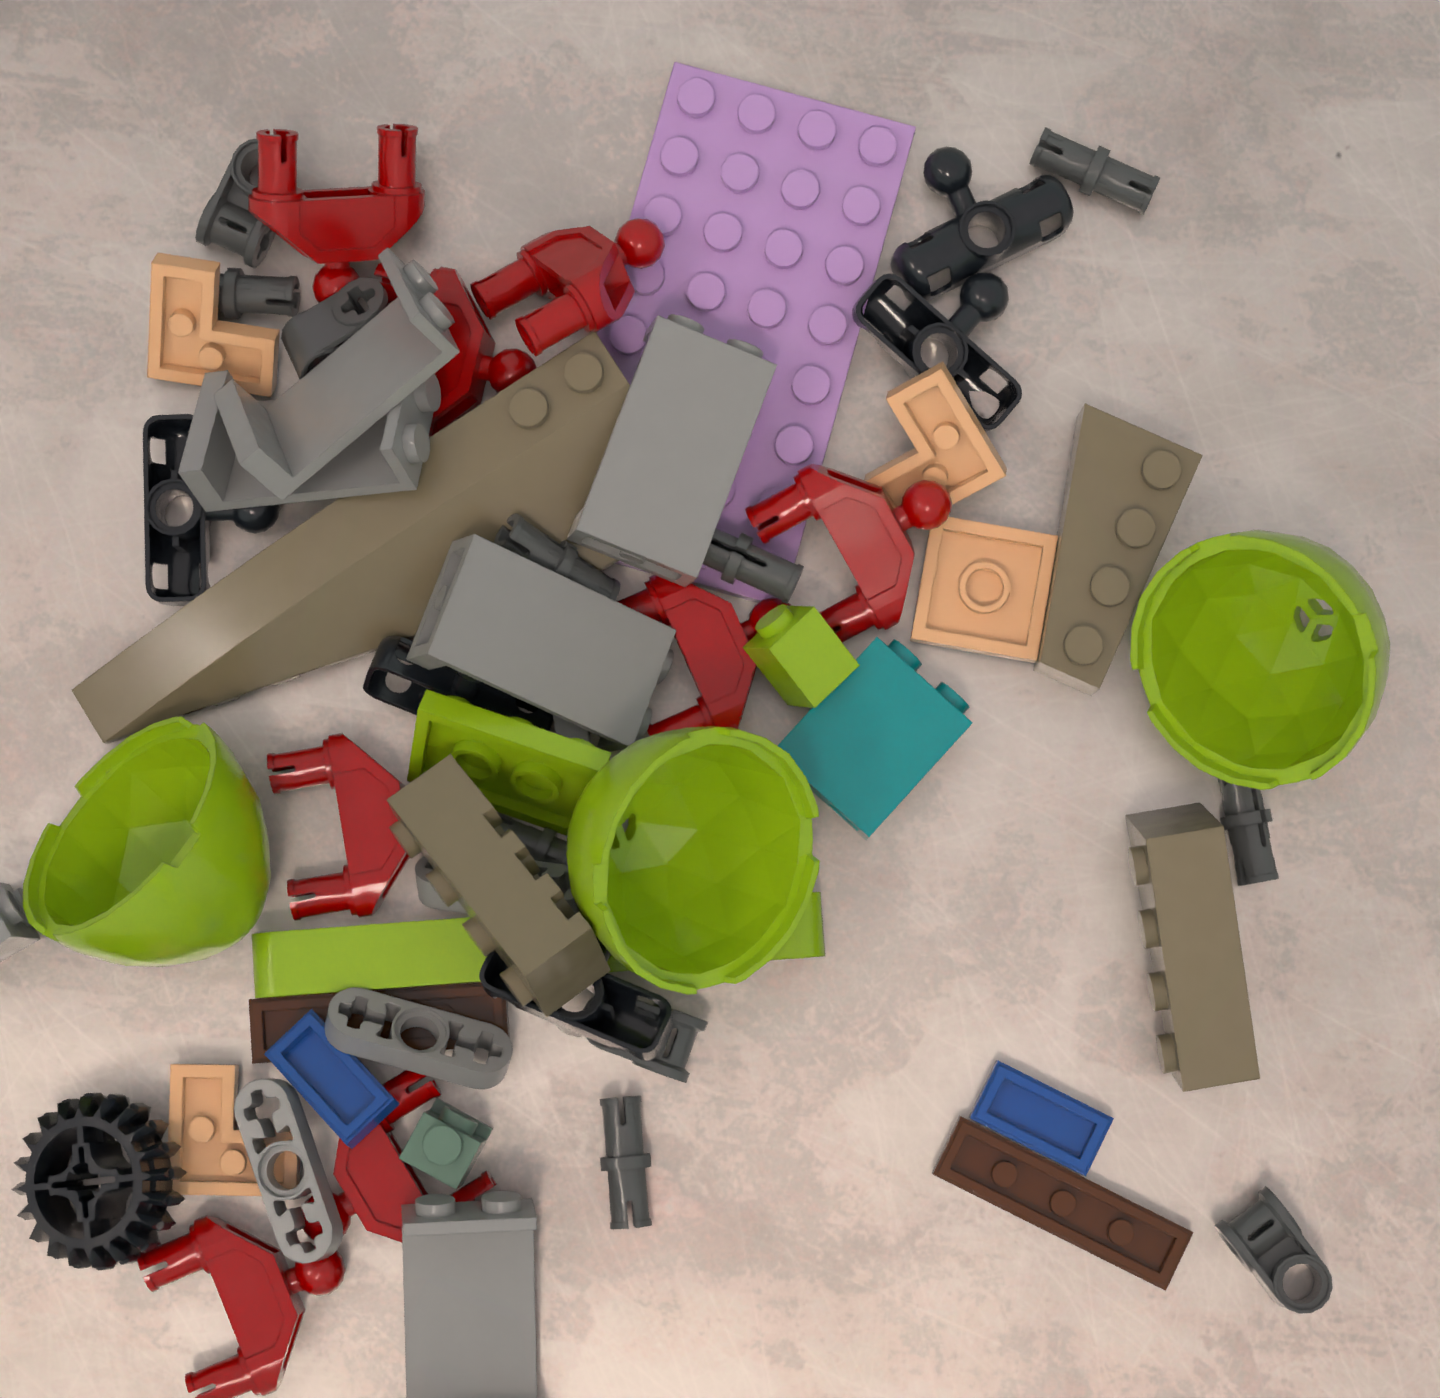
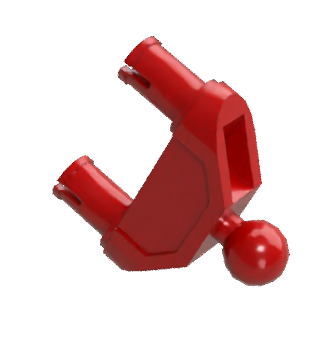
(338, 223)
(576, 270)
(465, 375)
(866, 533)
(711, 647)
(365, 818)
(374, 1176)
(256, 1294)

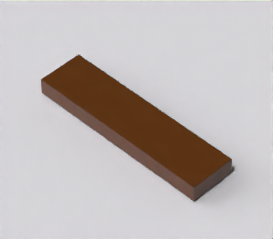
(275, 1016)
(1062, 1203)

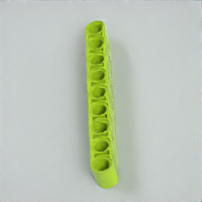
(415, 955)

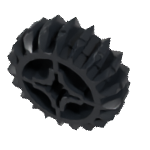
(88, 1133)

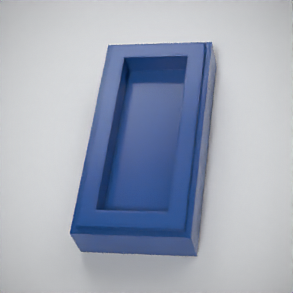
(331, 1080)
(1041, 1118)

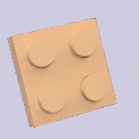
(984, 589)

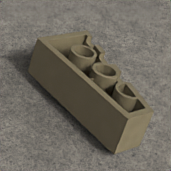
(1110, 532)
(498, 884)
(1193, 945)

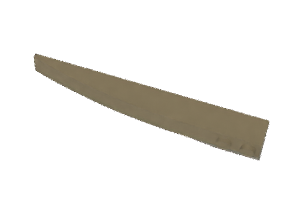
(374, 558)

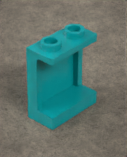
(876, 736)

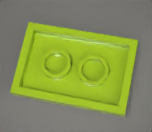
(510, 760)

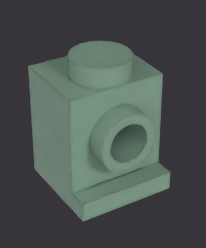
(446, 1143)

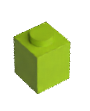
(800, 654)

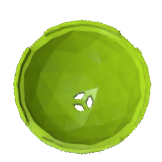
(1237, 671)
(155, 855)
(708, 860)

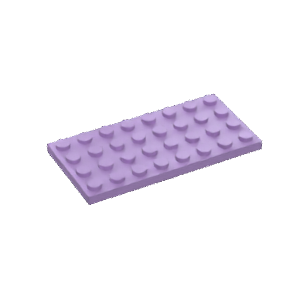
(768, 241)

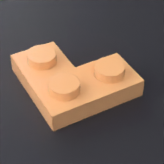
(192, 341)
(946, 440)
(207, 1130)

